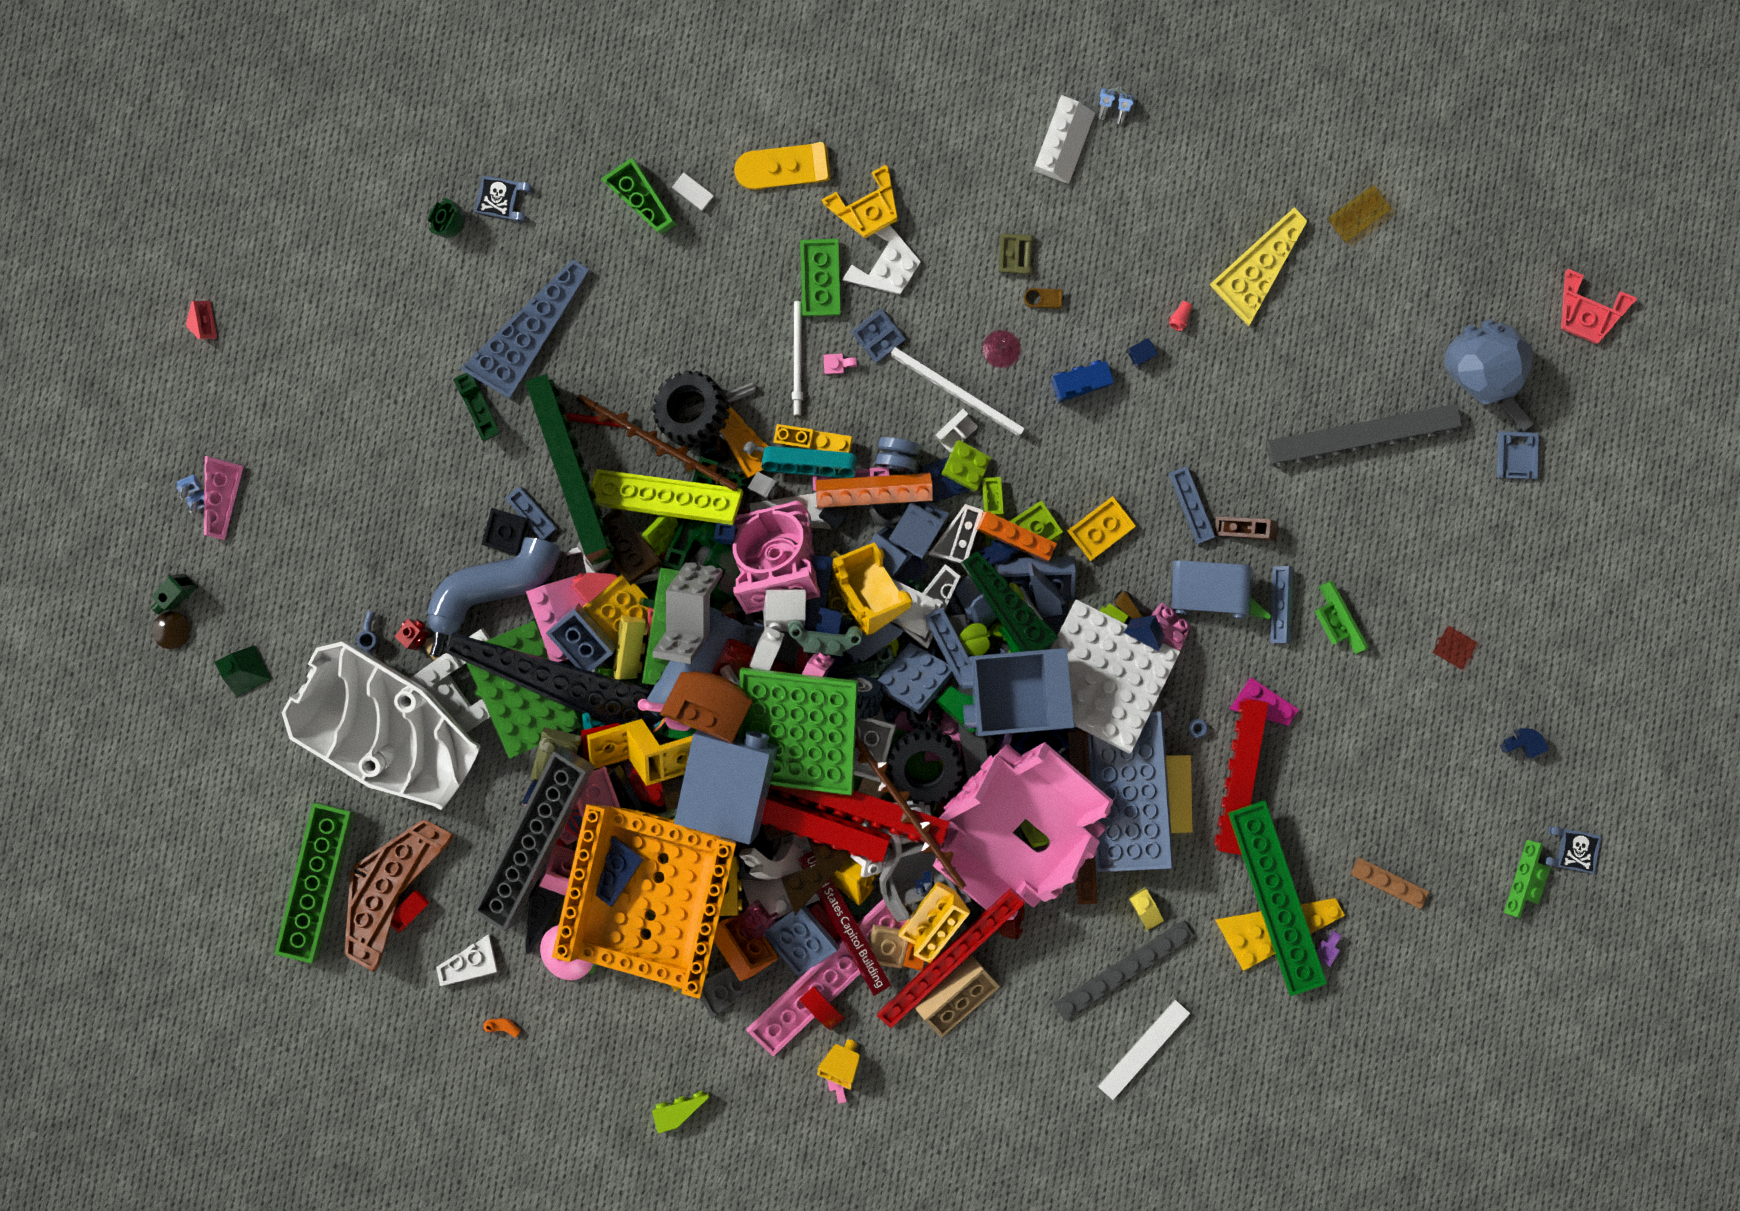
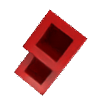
(821, 1008)

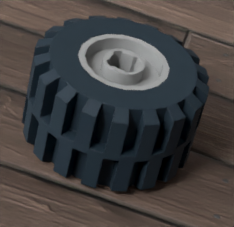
(869, 695)

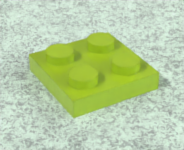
(966, 465)

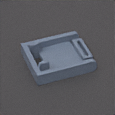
(1517, 459)

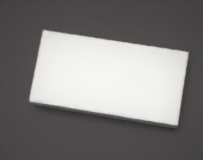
(692, 191)

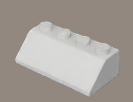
(1064, 140)

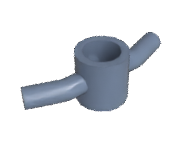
(367, 631)

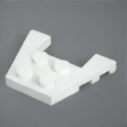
(891, 270)

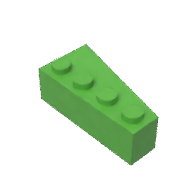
(637, 191)

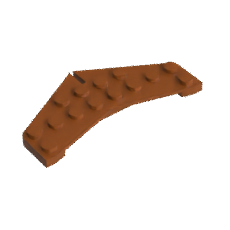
(375, 897)

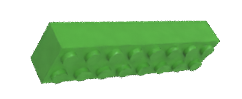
(314, 882)

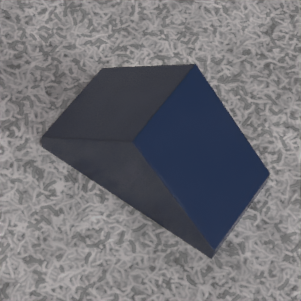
(1146, 631)

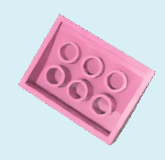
(549, 605)

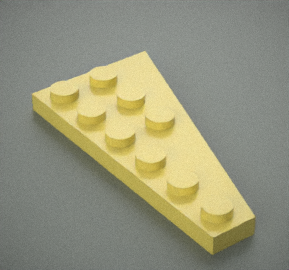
(1253, 273)

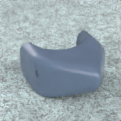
(974, 603)

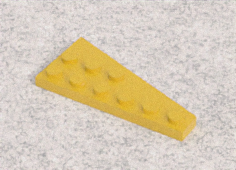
(1249, 937)

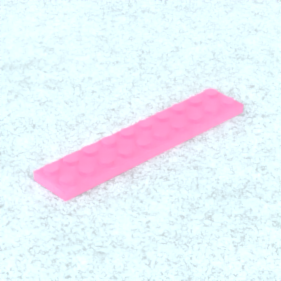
(831, 976)

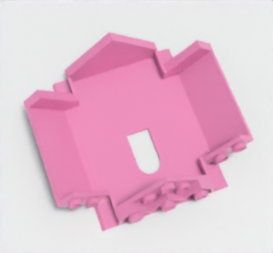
(997, 800)

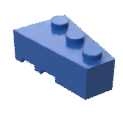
(1081, 380)

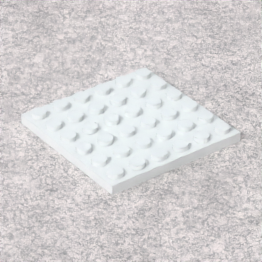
(1111, 675)

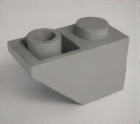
(763, 486)

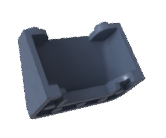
(1212, 587)

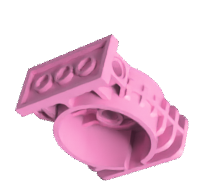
(769, 556)

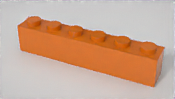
(874, 490)

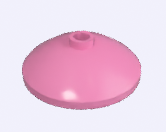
(562, 969)

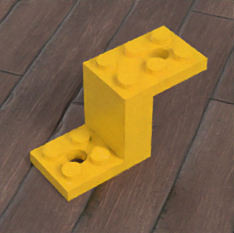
(638, 745)

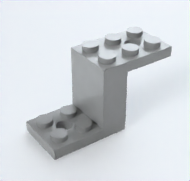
(687, 613)

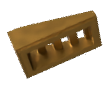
(1126, 605)

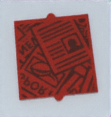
(1454, 647)

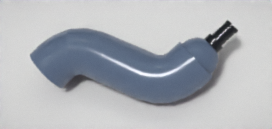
(486, 584)

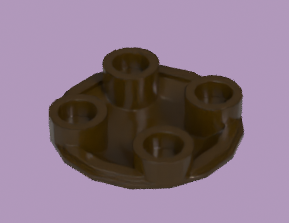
(170, 630)

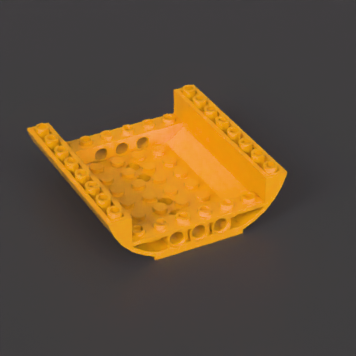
(684, 903)

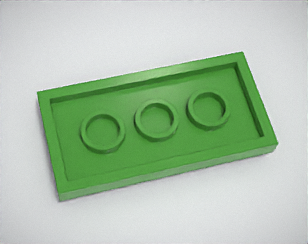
(820, 277)

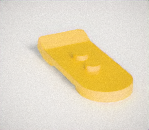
(783, 166)

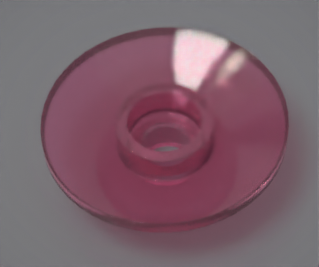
(1001, 358)

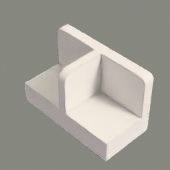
(956, 429)

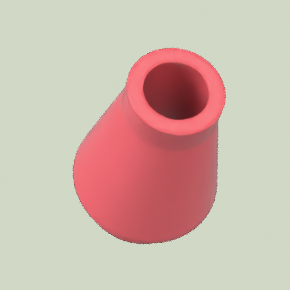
(1180, 317)

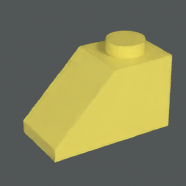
(1146, 908)

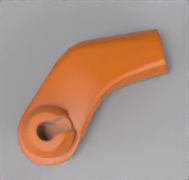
(501, 1024)

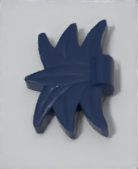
(998, 552)

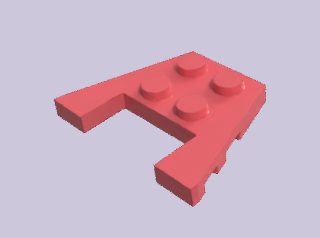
(1586, 317)

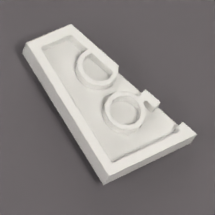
(469, 964)

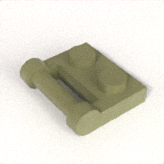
(1010, 254)

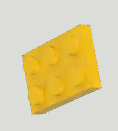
(1101, 528)

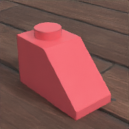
(591, 584)

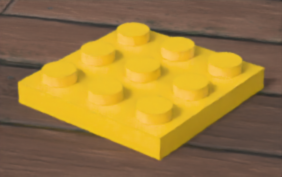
(614, 601)

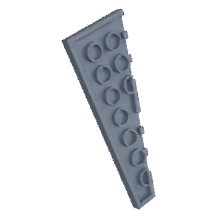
(513, 349)

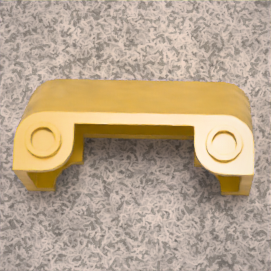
(868, 588)

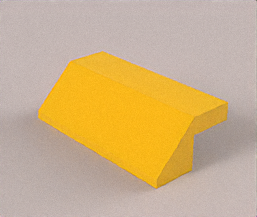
(934, 921)

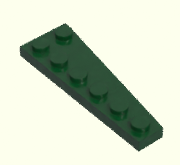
(1016, 616)

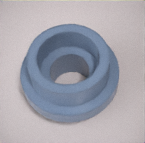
(1204, 728)

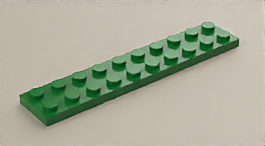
(1277, 898)

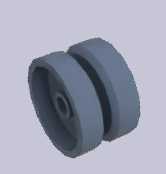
(897, 454)

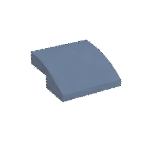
(878, 335)

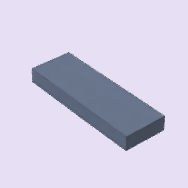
(527, 508)

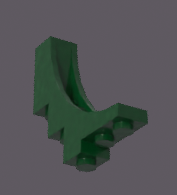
(720, 557)

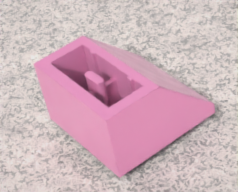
(1172, 625)

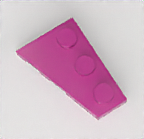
(1278, 709)

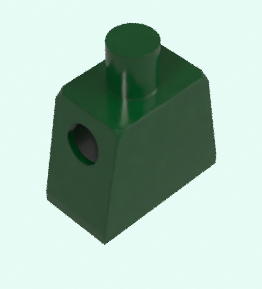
(172, 592)

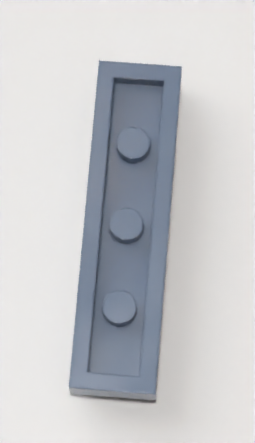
(1191, 505)
(1281, 604)
(947, 641)

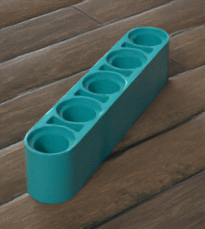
(809, 462)

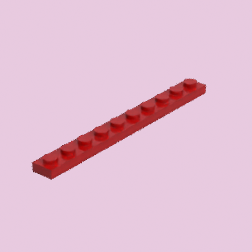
(951, 957)

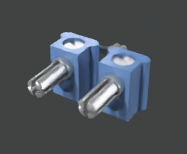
(190, 485)

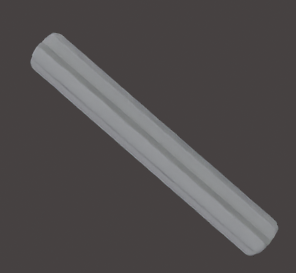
(731, 396)

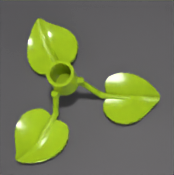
(975, 636)

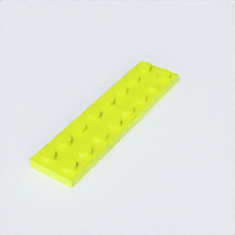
(666, 497)

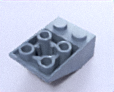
(919, 527)

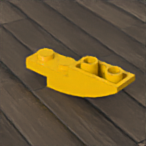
(811, 439)

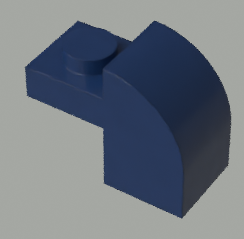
(1530, 741)

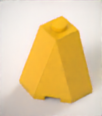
(851, 882)

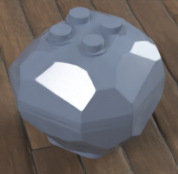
(1489, 361)

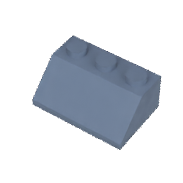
(581, 639)

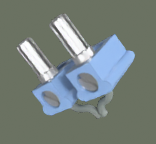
(1125, 102)

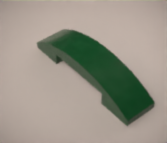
(477, 406)

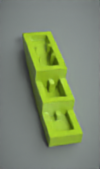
(992, 500)

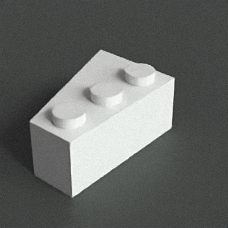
(959, 536)

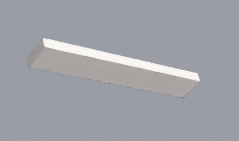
(1143, 1049)

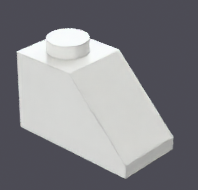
(766, 649)

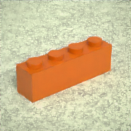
(1016, 536)

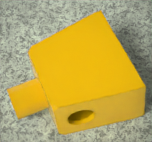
(840, 1064)

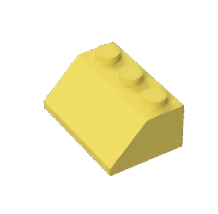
(629, 647)

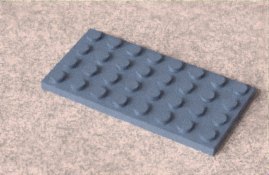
(1139, 818)

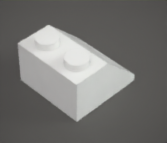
(783, 607)

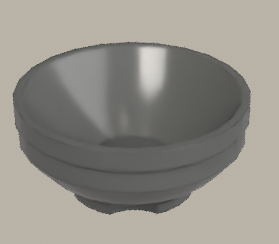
(885, 514)

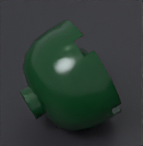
(446, 218)

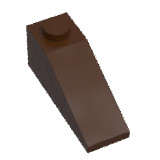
(1246, 528)

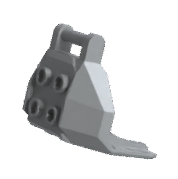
(901, 870)

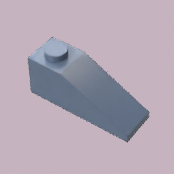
(1046, 594)

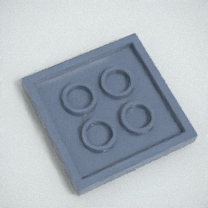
(915, 678)
(801, 940)

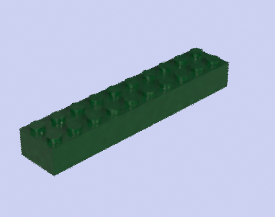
(569, 469)

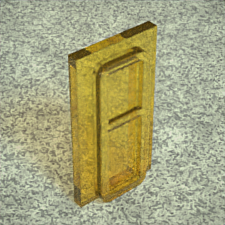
(1359, 213)

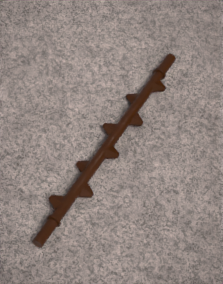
(651, 437)
(908, 815)

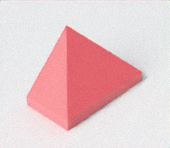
(201, 320)

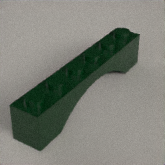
(684, 541)

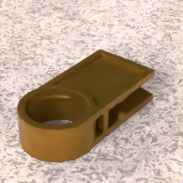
(1048, 298)

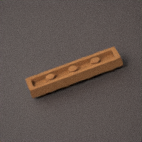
(1389, 883)

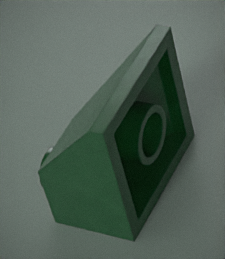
(243, 670)

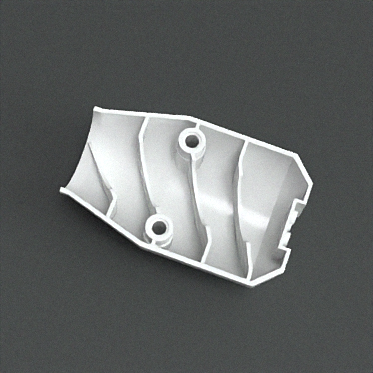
(379, 726)

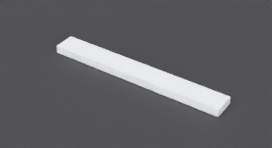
(957, 392)

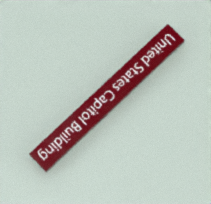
(849, 932)

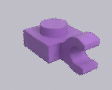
(1326, 950)

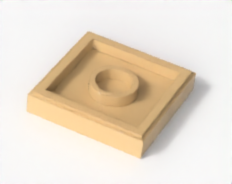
(888, 946)

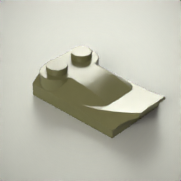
(550, 741)

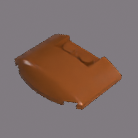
(708, 704)

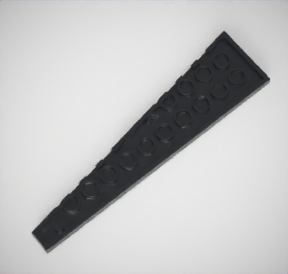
(576, 688)

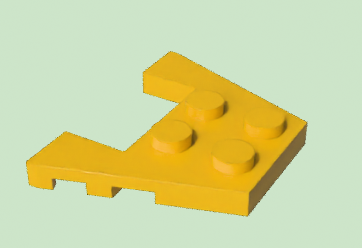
(870, 212)

